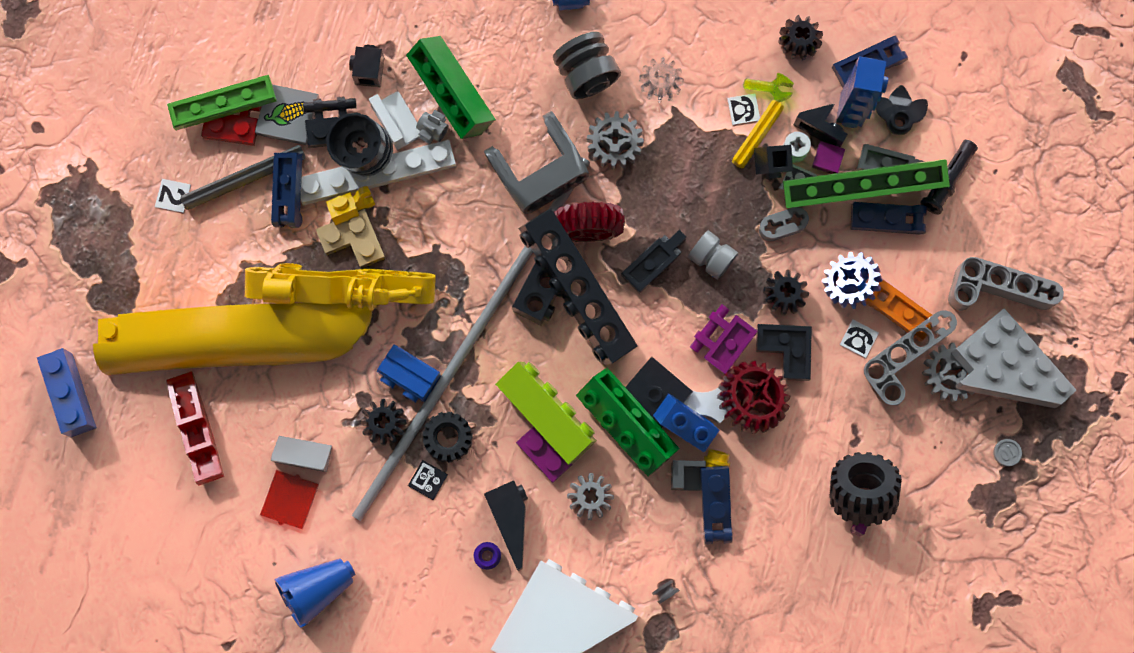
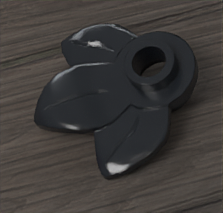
(902, 108)

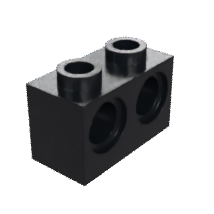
(533, 291)

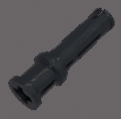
(938, 196)

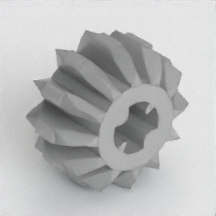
(587, 486)

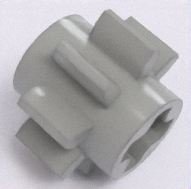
(432, 126)

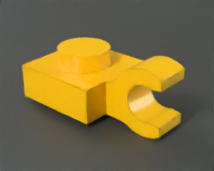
(346, 207)

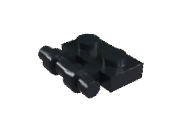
(318, 128)

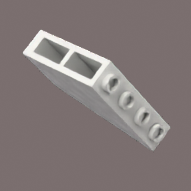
(561, 615)

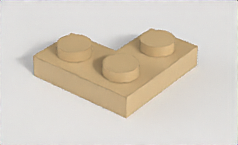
(354, 233)

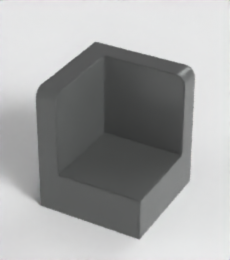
(686, 475)

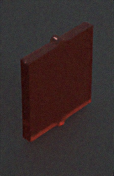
(289, 499)

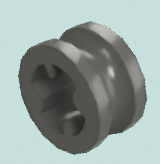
(665, 591)

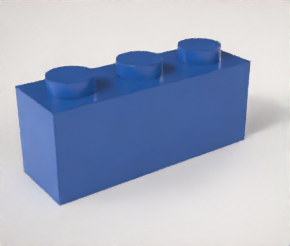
(66, 393)

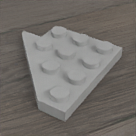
(1010, 365)

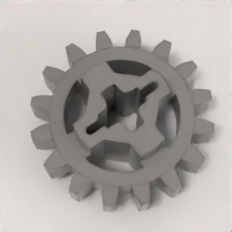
(603, 139)
(947, 363)

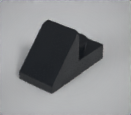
(815, 124)

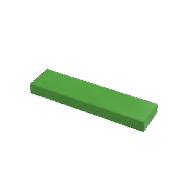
(221, 102)

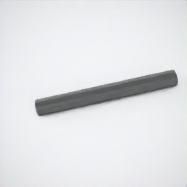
(233, 181)

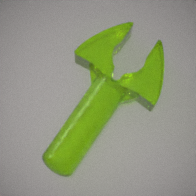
(772, 87)

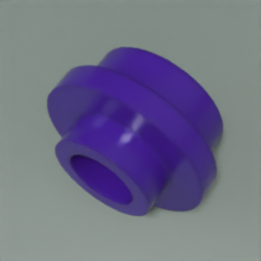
(487, 546)

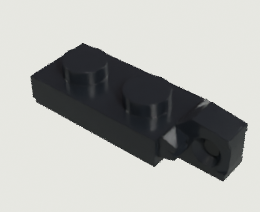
(653, 261)

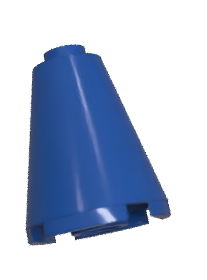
(314, 588)

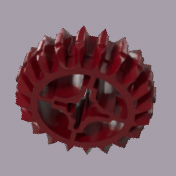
(591, 221)
(735, 386)

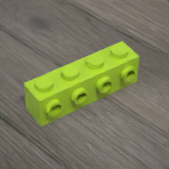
(546, 412)

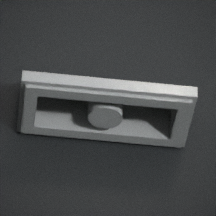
(301, 453)

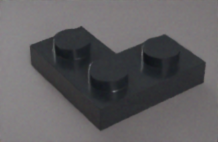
(793, 343)

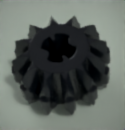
(800, 29)
(793, 287)
(390, 428)

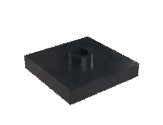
(653, 384)

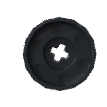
(353, 132)

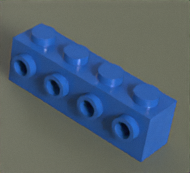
(862, 92)

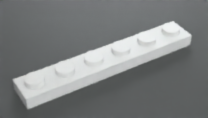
(401, 167)

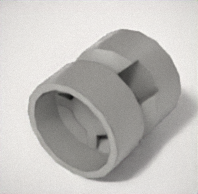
(714, 256)

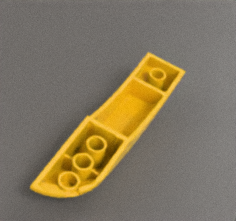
(228, 336)

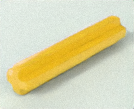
(757, 134)

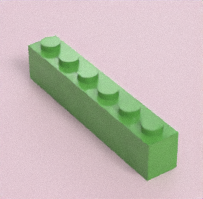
(866, 183)

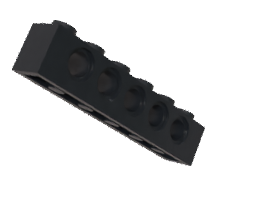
(620, 339)

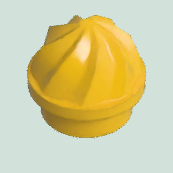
(716, 458)

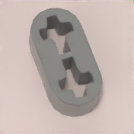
(785, 229)

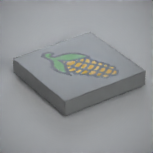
(286, 118)

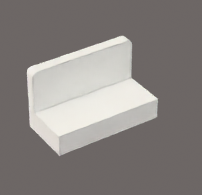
(395, 118)

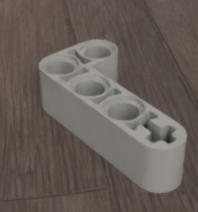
(1007, 289)
(912, 352)

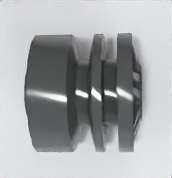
(586, 65)

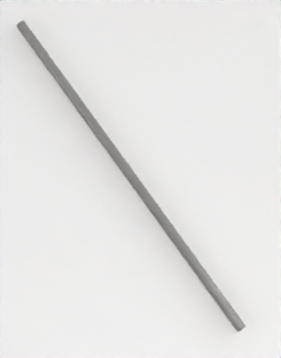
(450, 371)

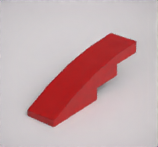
(194, 428)

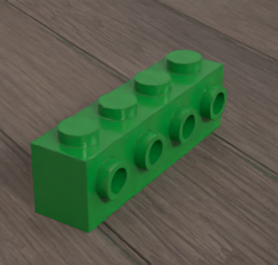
(450, 87)
(627, 421)

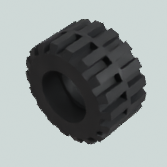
(861, 504)

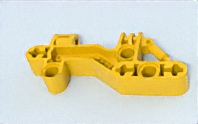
(353, 287)

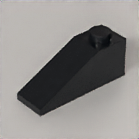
(510, 513)

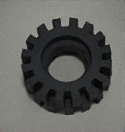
(447, 420)

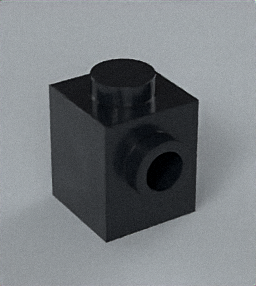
(367, 66)
(773, 160)

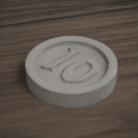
(1007, 452)

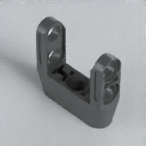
(548, 181)

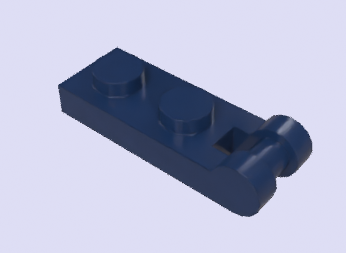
(844, 67)
(286, 190)
(887, 218)
(716, 504)

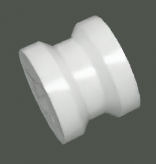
(798, 153)

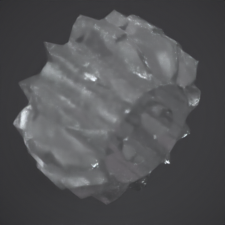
(651, 81)

